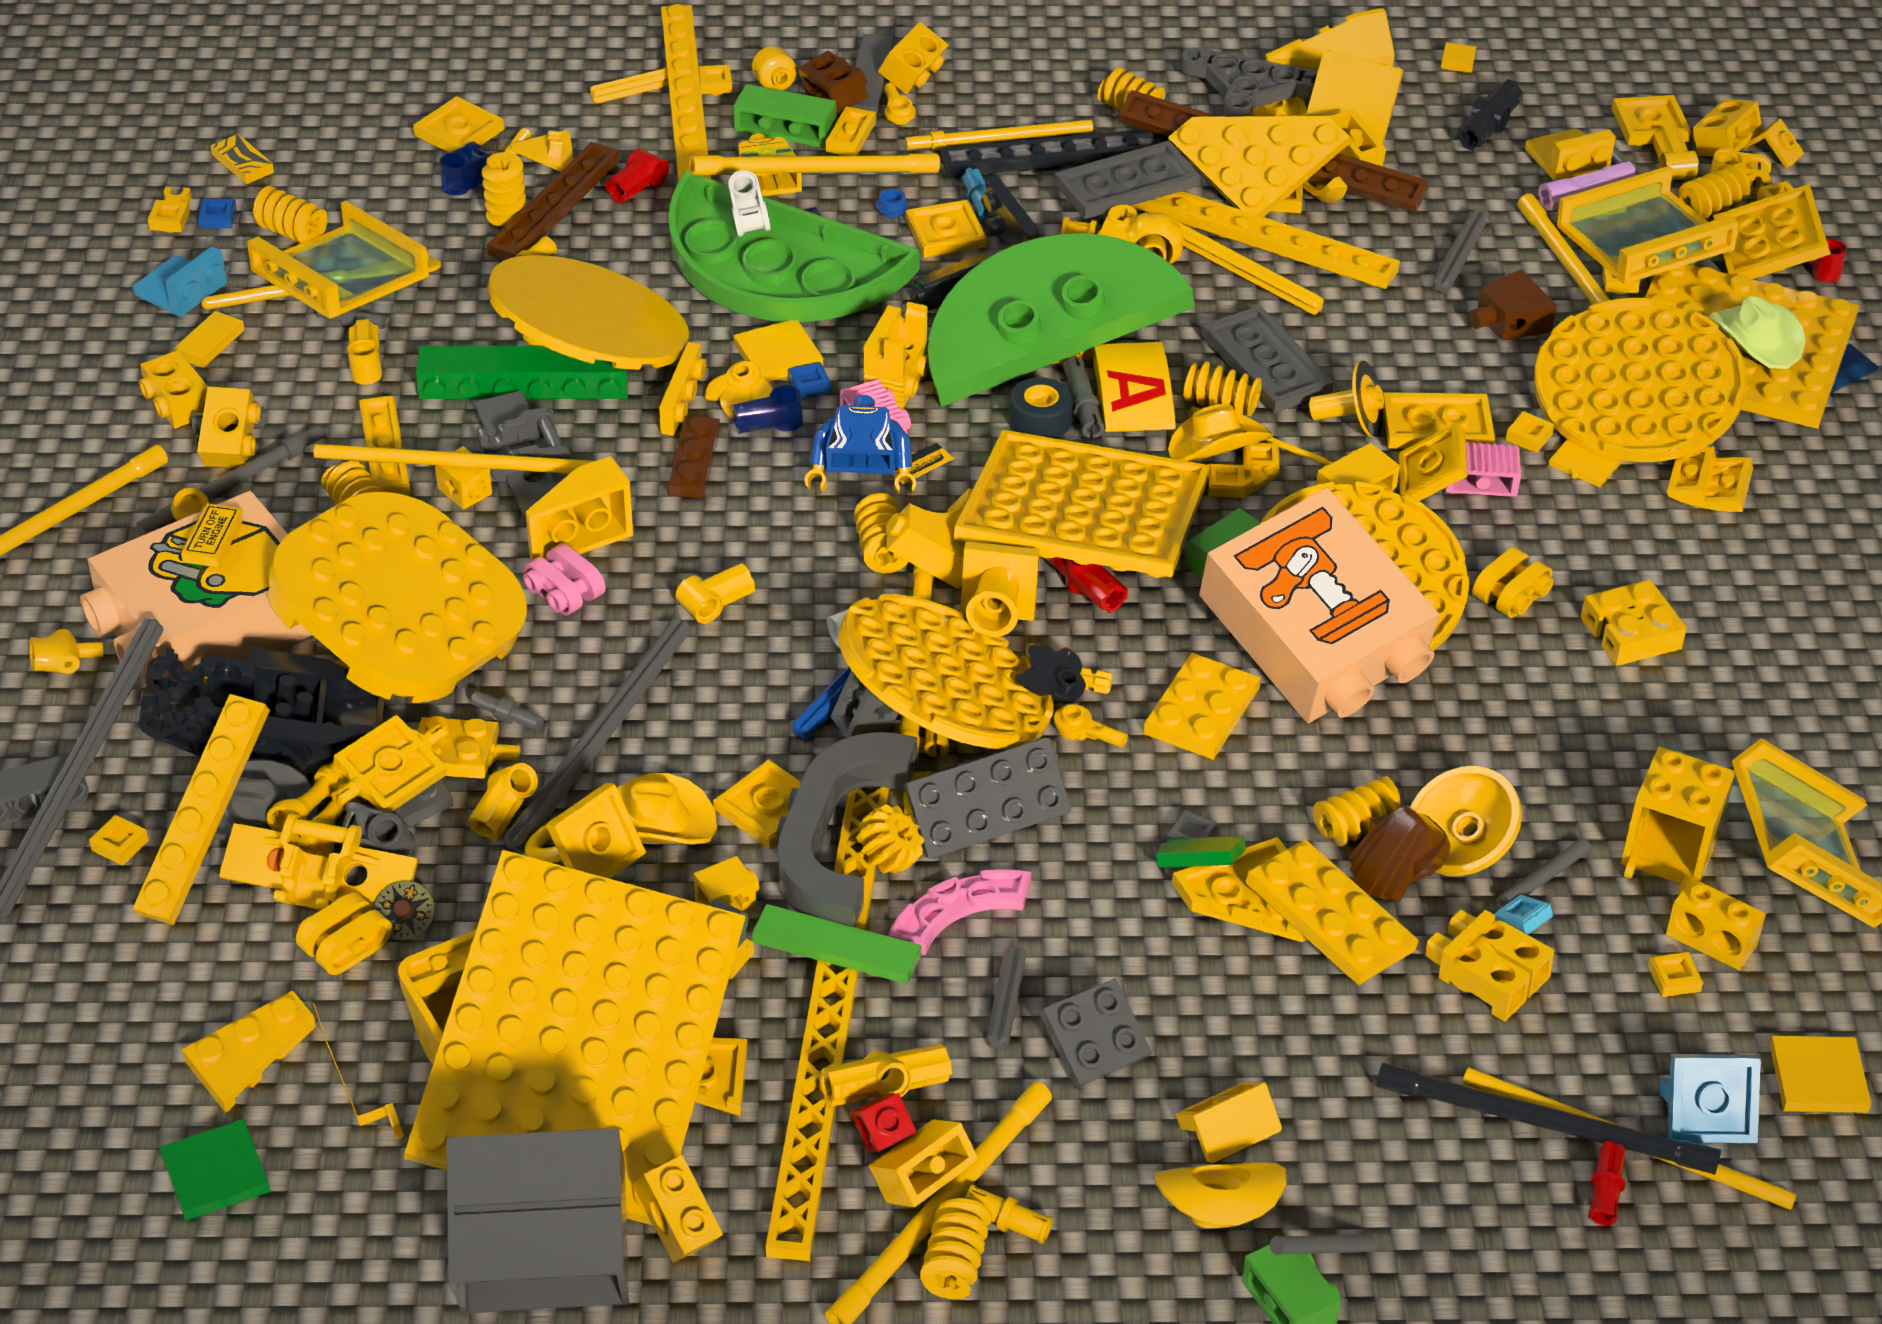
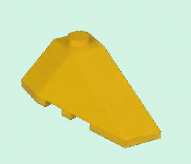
(1362, 36)

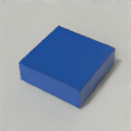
(217, 213)
(810, 379)

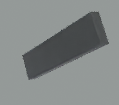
(870, 58)

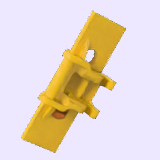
(307, 879)

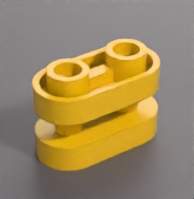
(1513, 582)
(343, 933)

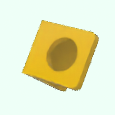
(1781, 142)

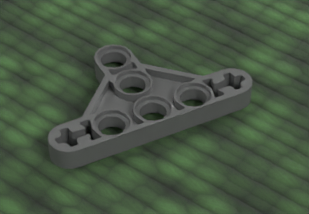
(1261, 88)

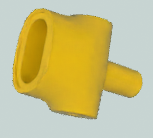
(61, 652)

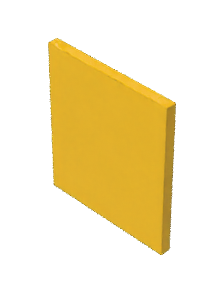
(1357, 85)

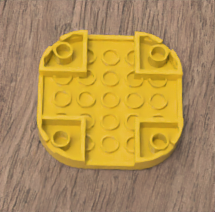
(397, 594)

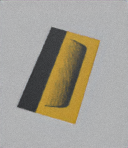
(927, 460)

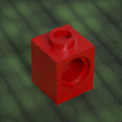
(883, 1122)

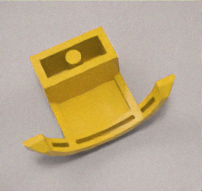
(1363, 146)

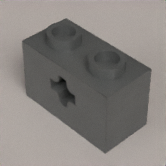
(861, 711)

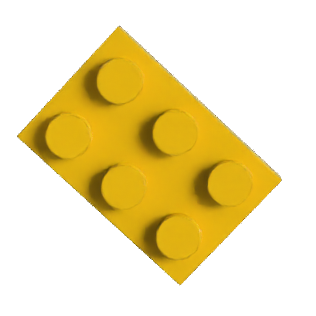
(1419, 415)
(1202, 706)

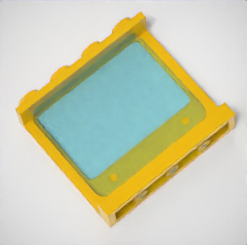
(1642, 227)
(344, 265)
(1803, 830)

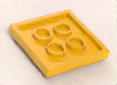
(1776, 234)

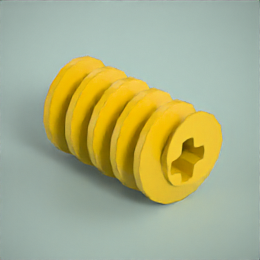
(1118, 84)
(503, 187)
(1716, 191)
(289, 215)
(1216, 389)
(347, 481)
(871, 521)
(1351, 810)
(955, 1248)

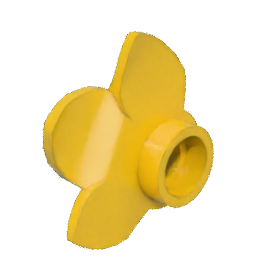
(734, 388)

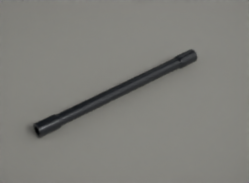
(1678, 1151)

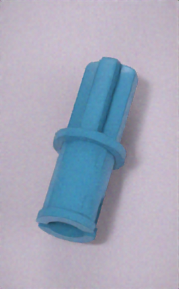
(976, 187)

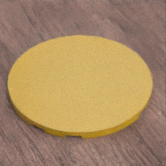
(587, 311)
(1640, 380)
(1412, 539)
(942, 671)

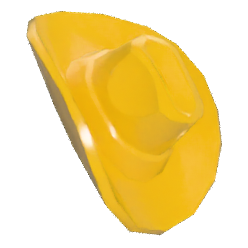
(1214, 432)
(669, 809)
(1223, 1192)

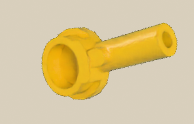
(899, 107)
(1077, 723)

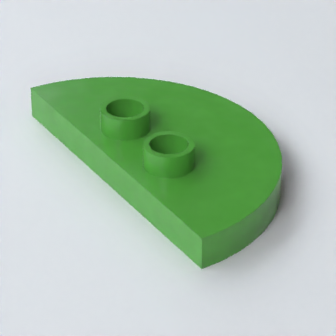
(795, 271)
(1046, 305)

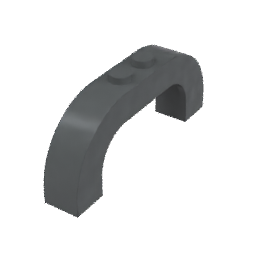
(844, 766)

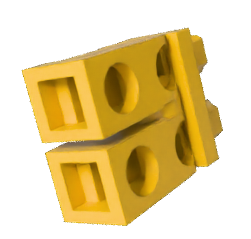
(1491, 961)

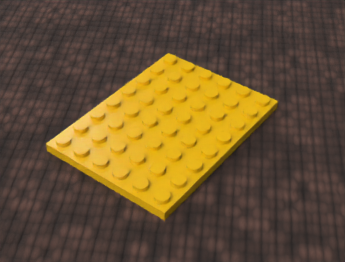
(579, 1015)

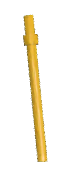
(938, 140)

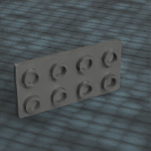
(987, 797)

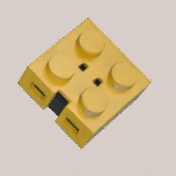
(1633, 622)

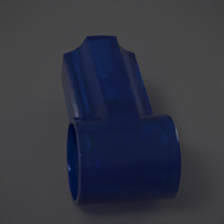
(779, 410)

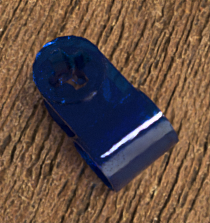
(463, 169)

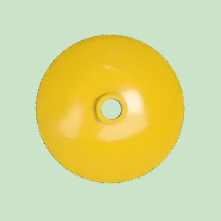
(1470, 801)

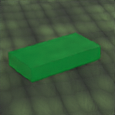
(1201, 851)

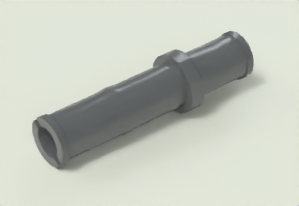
(1086, 405)

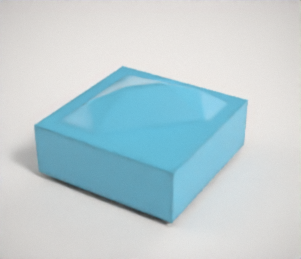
(1525, 913)

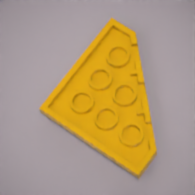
(1259, 157)

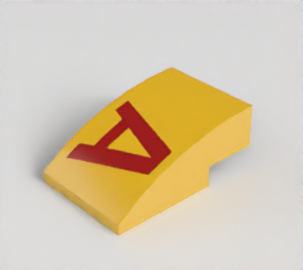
(1134, 386)

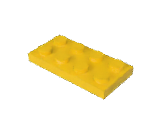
(1332, 911)

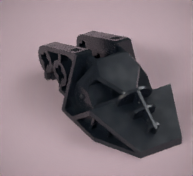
(308, 698)

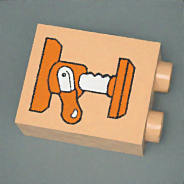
(1320, 607)

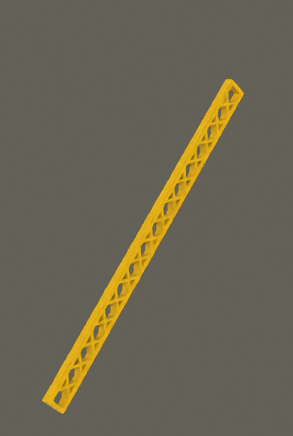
(814, 1047)

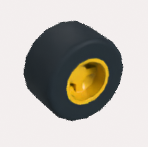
(1041, 407)

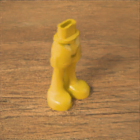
(327, 780)

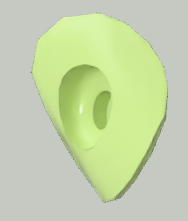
(1763, 331)

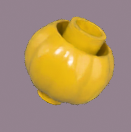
(1157, 234)

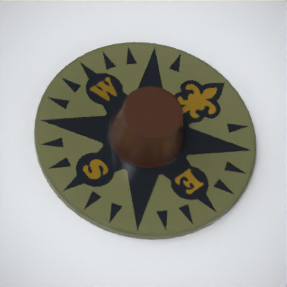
(407, 908)

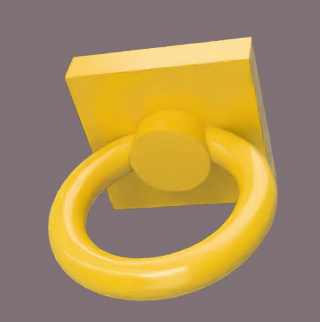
(590, 835)

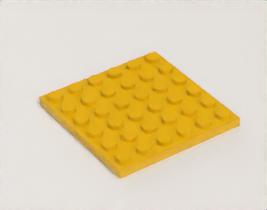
(1784, 394)
(1084, 503)

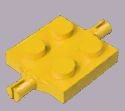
(469, 746)
(390, 765)

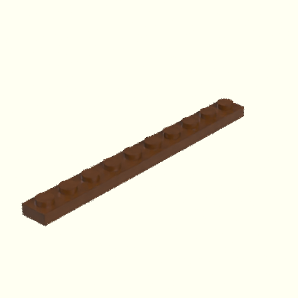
(1360, 176)

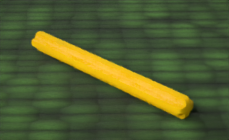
(1250, 270)

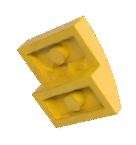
(1711, 481)

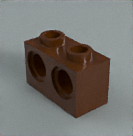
(834, 79)

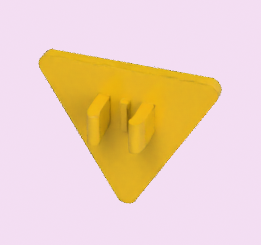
(550, 149)

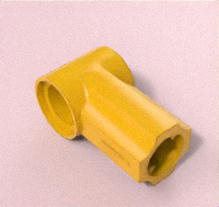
(1674, 153)
(364, 352)
(707, 597)
(501, 800)

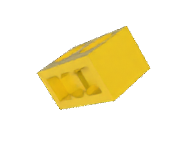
(913, 58)
(1727, 127)
(173, 388)
(1715, 924)

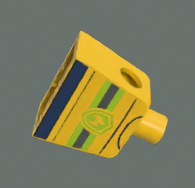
(771, 183)

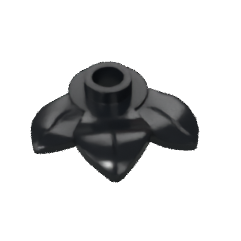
(1053, 673)

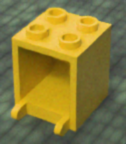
(1677, 817)

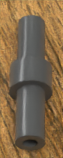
(350, 317)
(507, 710)

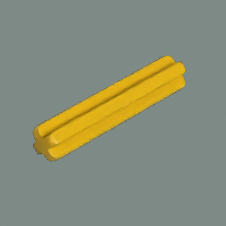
(629, 86)

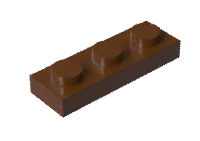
(694, 457)

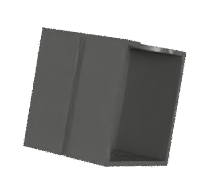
(537, 1220)

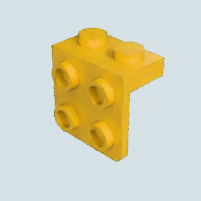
(1572, 152)

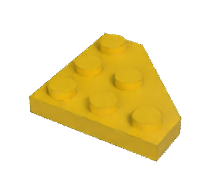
(1224, 894)

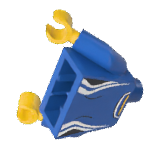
(861, 442)

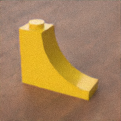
(929, 540)

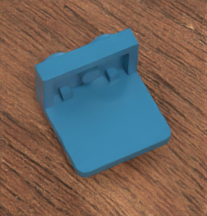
(183, 283)

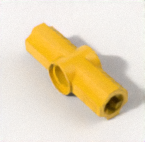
(863, 1077)

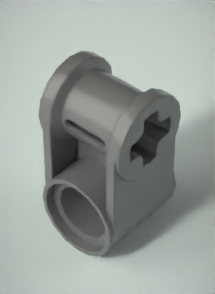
(377, 827)

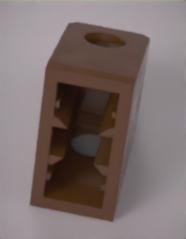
(1514, 308)

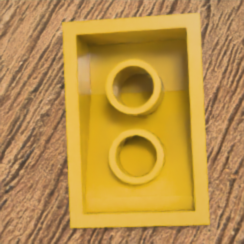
(582, 510)

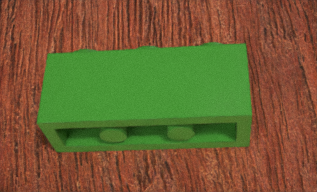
(784, 115)

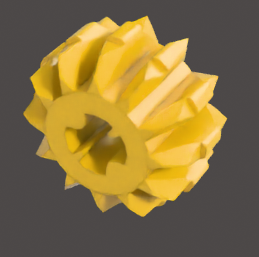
(890, 839)

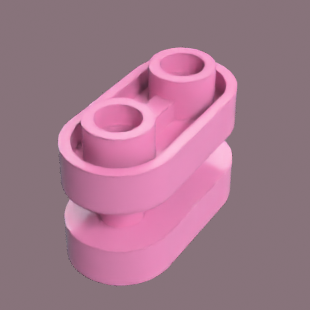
(563, 579)

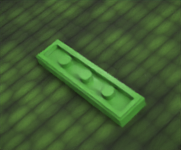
(836, 943)

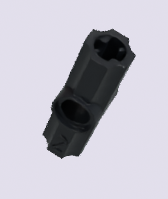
(1489, 114)

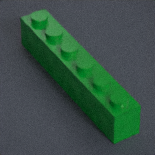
(501, 370)

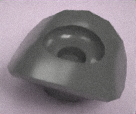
(257, 791)

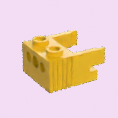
(898, 351)

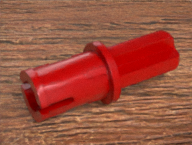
(1607, 1184)

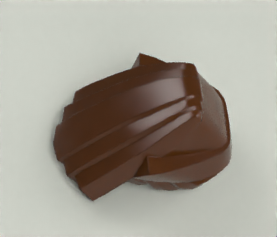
(1398, 853)

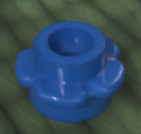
(892, 203)

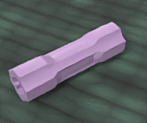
(1552, 191)

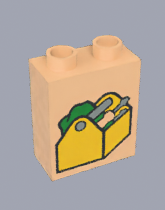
(197, 605)

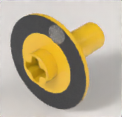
(1364, 400)

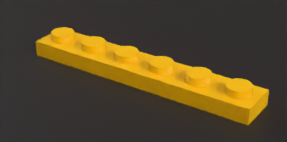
(201, 809)

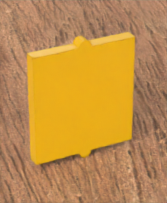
(1583, 464)

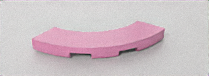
(958, 898)

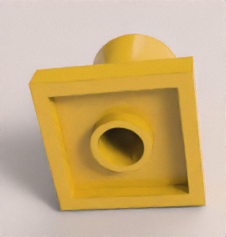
(998, 586)

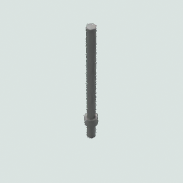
(288, 448)

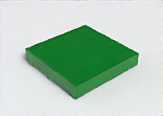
(214, 1169)

